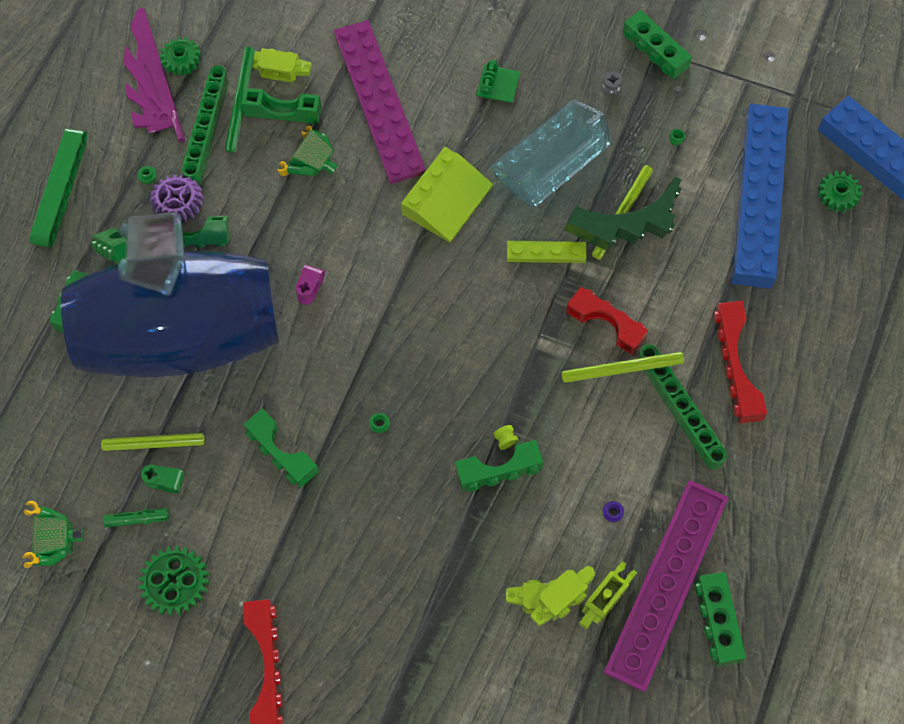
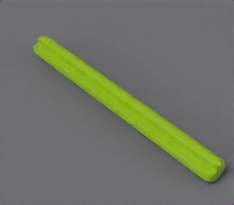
(628, 201)
(623, 367)

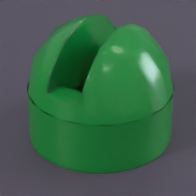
(676, 137)

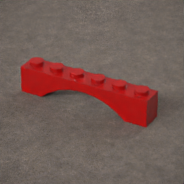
(748, 400)
(259, 621)

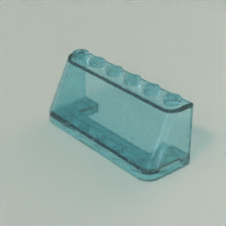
(553, 152)

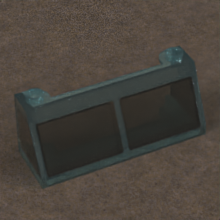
(152, 251)

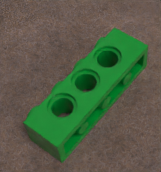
(666, 53)
(718, 585)

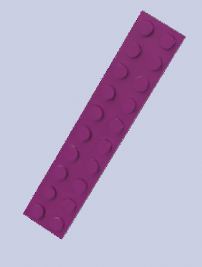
(379, 102)
(666, 586)

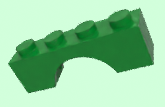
(261, 105)
(214, 232)
(109, 245)
(296, 465)
(475, 474)

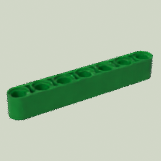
(204, 116)
(58, 188)
(682, 416)

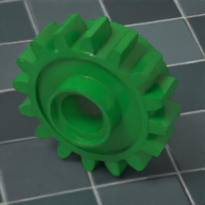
(180, 56)
(830, 191)

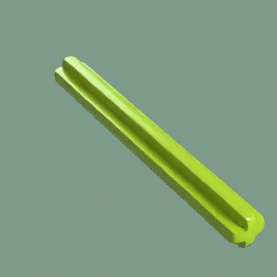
(153, 441)

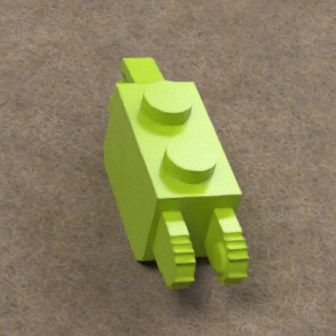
(280, 65)
(562, 594)
(527, 595)
(606, 596)

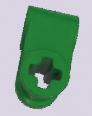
(166, 479)

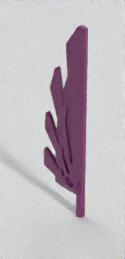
(151, 82)

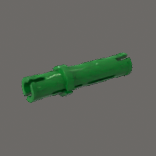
(138, 517)

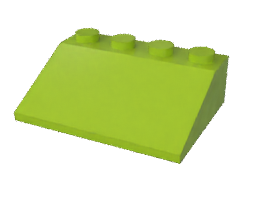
(446, 195)

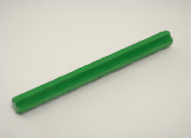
(237, 111)

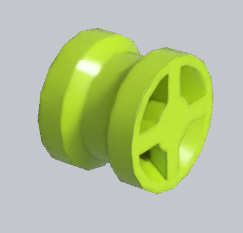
(506, 437)

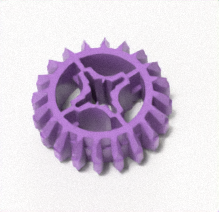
(180, 189)

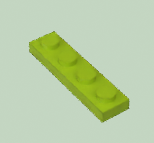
(546, 251)

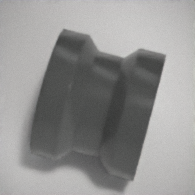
(608, 86)

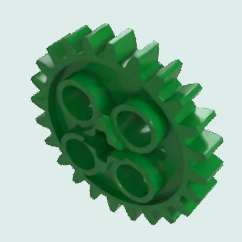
(185, 594)

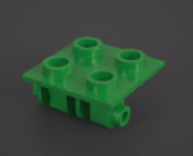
(497, 82)

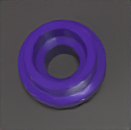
(615, 506)

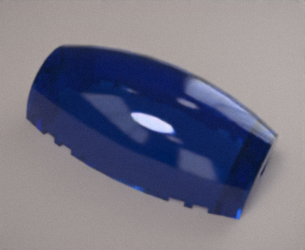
(212, 317)

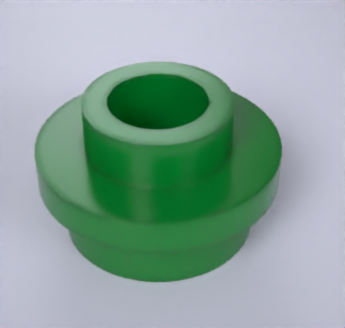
(147, 179)
(376, 418)

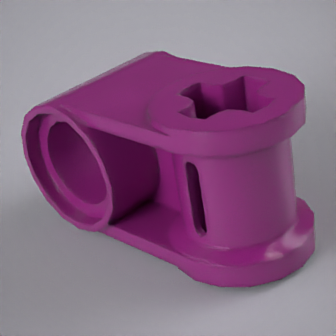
(309, 283)

